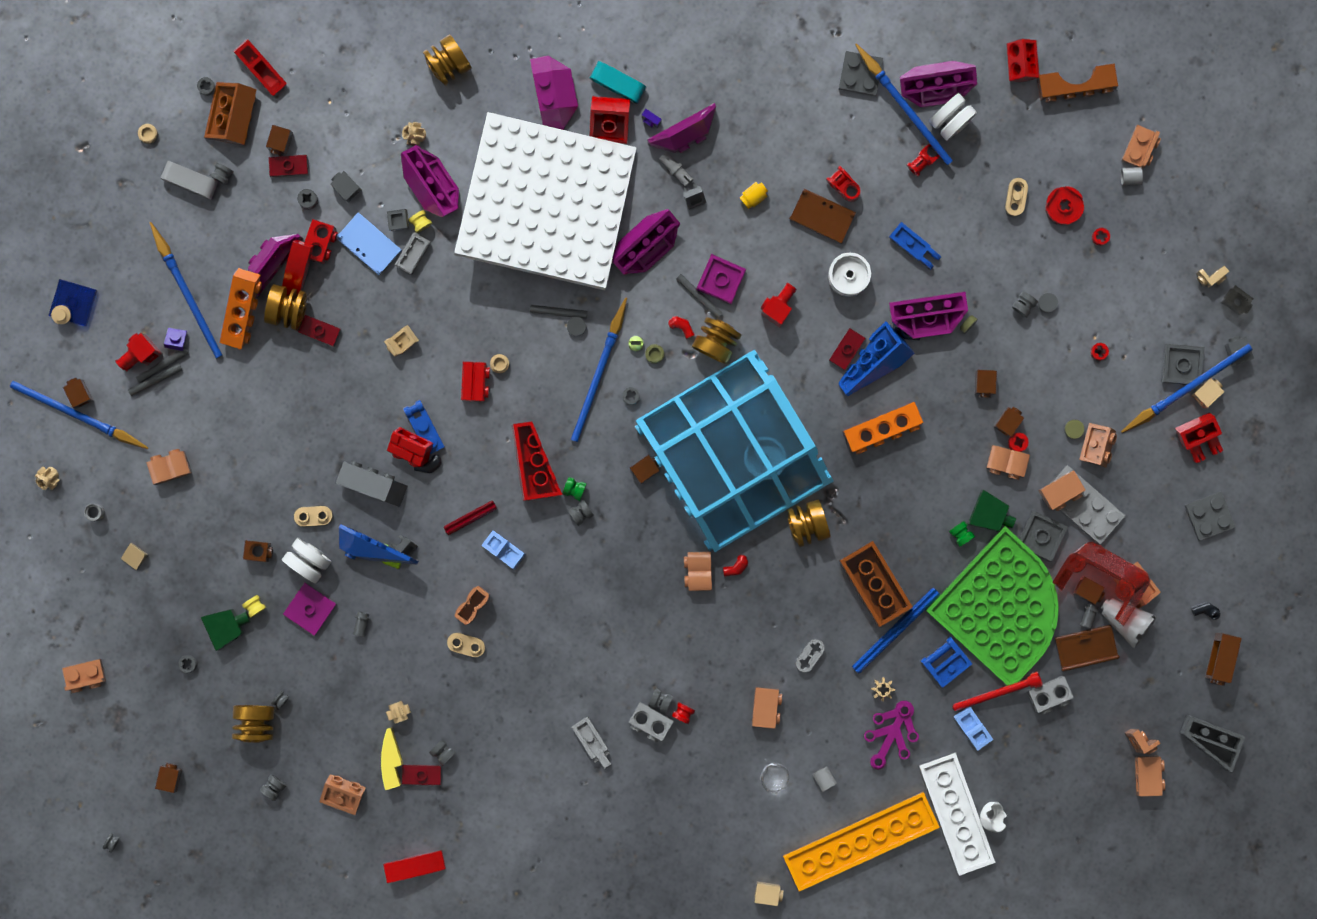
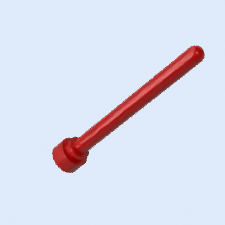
(1033, 680)

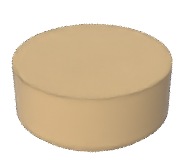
(147, 133)

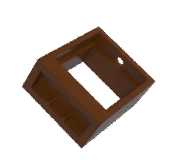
(1223, 658)

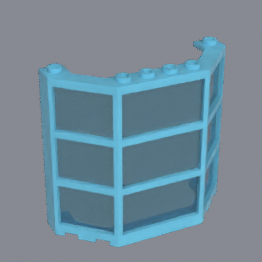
(734, 450)

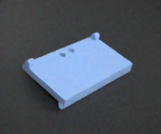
(374, 247)

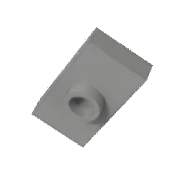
(412, 253)

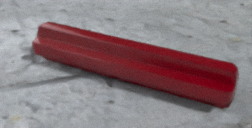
(470, 517)

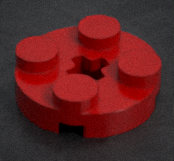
(1063, 194)

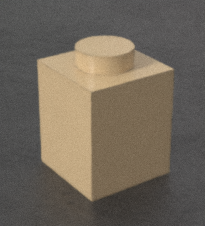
(1208, 392)
(768, 894)

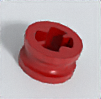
(1103, 231)
(1103, 347)

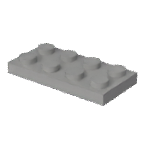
(1091, 511)

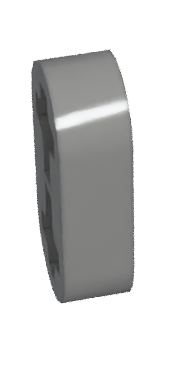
(806, 652)

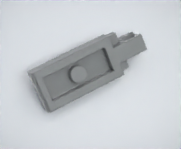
(592, 741)

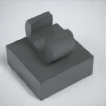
(694, 197)
(397, 219)
(406, 546)

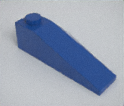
(881, 356)
(367, 548)

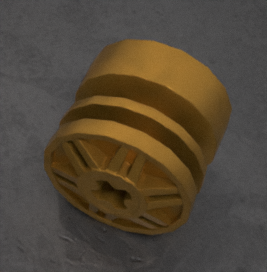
(447, 60)
(280, 306)
(716, 341)
(808, 523)
(252, 723)

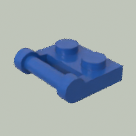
(950, 667)

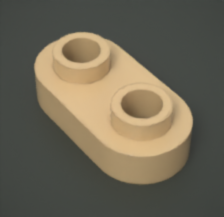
(1015, 197)
(313, 516)
(466, 644)

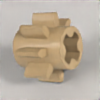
(414, 133)
(47, 478)
(886, 693)
(398, 712)

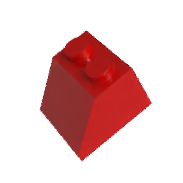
(610, 119)

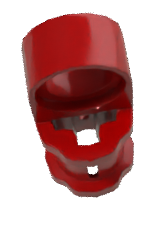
(924, 158)

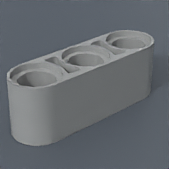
(189, 180)

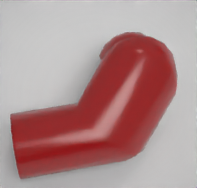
(681, 323)
(738, 567)

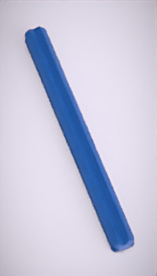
(896, 630)

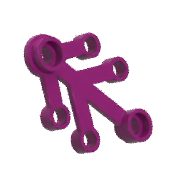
(893, 731)

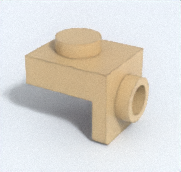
(1218, 277)
(401, 341)

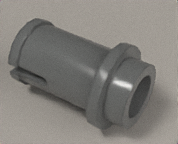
(1089, 615)
(361, 623)

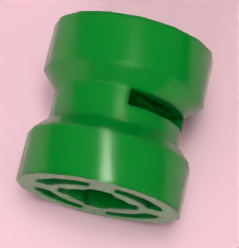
(577, 492)
(961, 533)

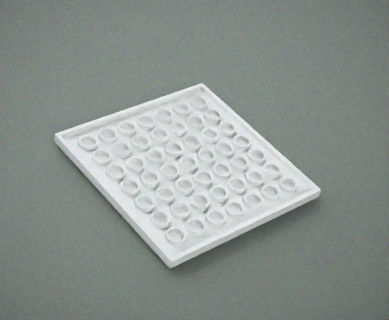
(545, 201)

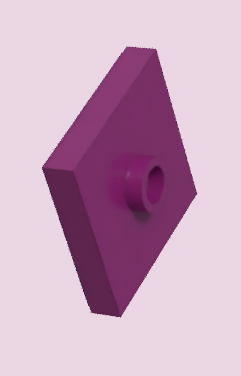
(721, 279)
(309, 609)

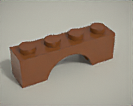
(1054, 86)

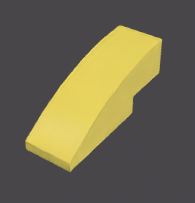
(390, 760)

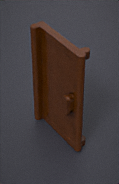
(822, 217)
(1089, 649)

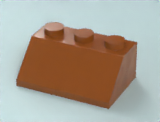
(230, 113)

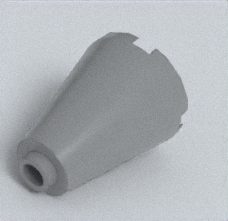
(1135, 627)

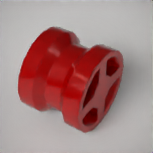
(1014, 443)
(683, 713)

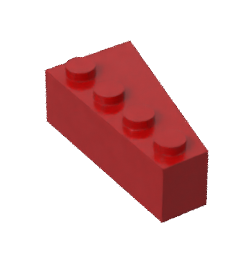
(534, 470)

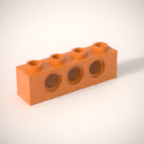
(231, 334)
(909, 412)

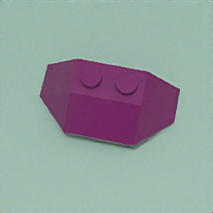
(937, 82)
(554, 91)
(685, 132)
(429, 181)
(646, 243)
(271, 258)
(929, 315)

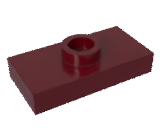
(288, 165)
(319, 330)
(847, 349)
(421, 774)

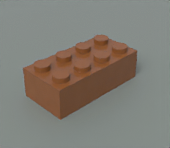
(875, 584)

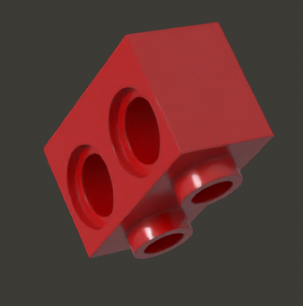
(1022, 60)
(325, 243)

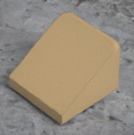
(134, 556)

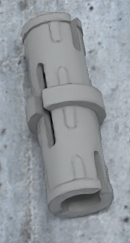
(676, 169)

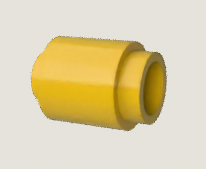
(754, 195)

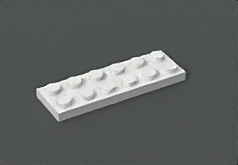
(957, 814)

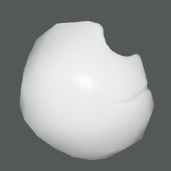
(992, 817)

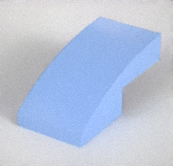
(503, 550)
(973, 728)

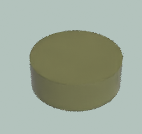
(968, 324)
(654, 353)
(1074, 429)

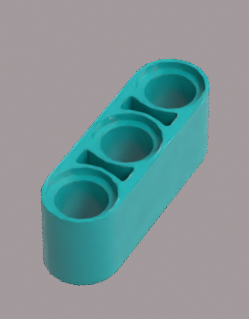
(617, 82)

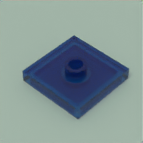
(75, 297)

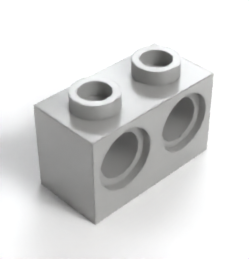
(1048, 690)
(653, 717)

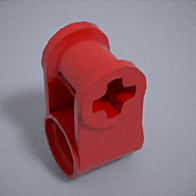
(843, 184)

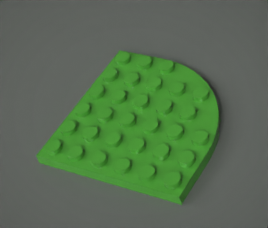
(1002, 607)

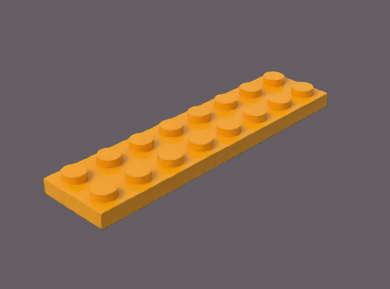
(861, 841)

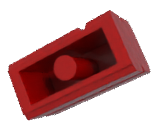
(474, 381)
(409, 447)

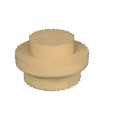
(61, 314)
(499, 363)

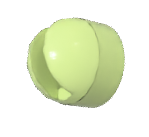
(635, 347)

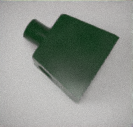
(990, 513)
(224, 627)

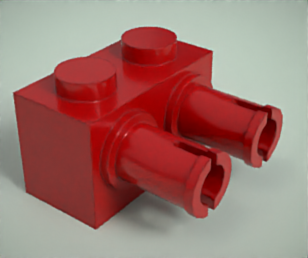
(776, 308)
(139, 349)
(1197, 432)

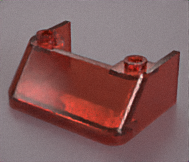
(1131, 578)

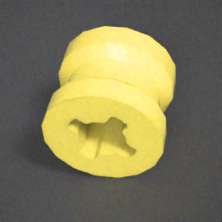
(420, 221)
(254, 606)

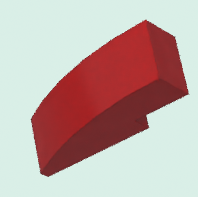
(260, 67)
(297, 266)
(414, 866)

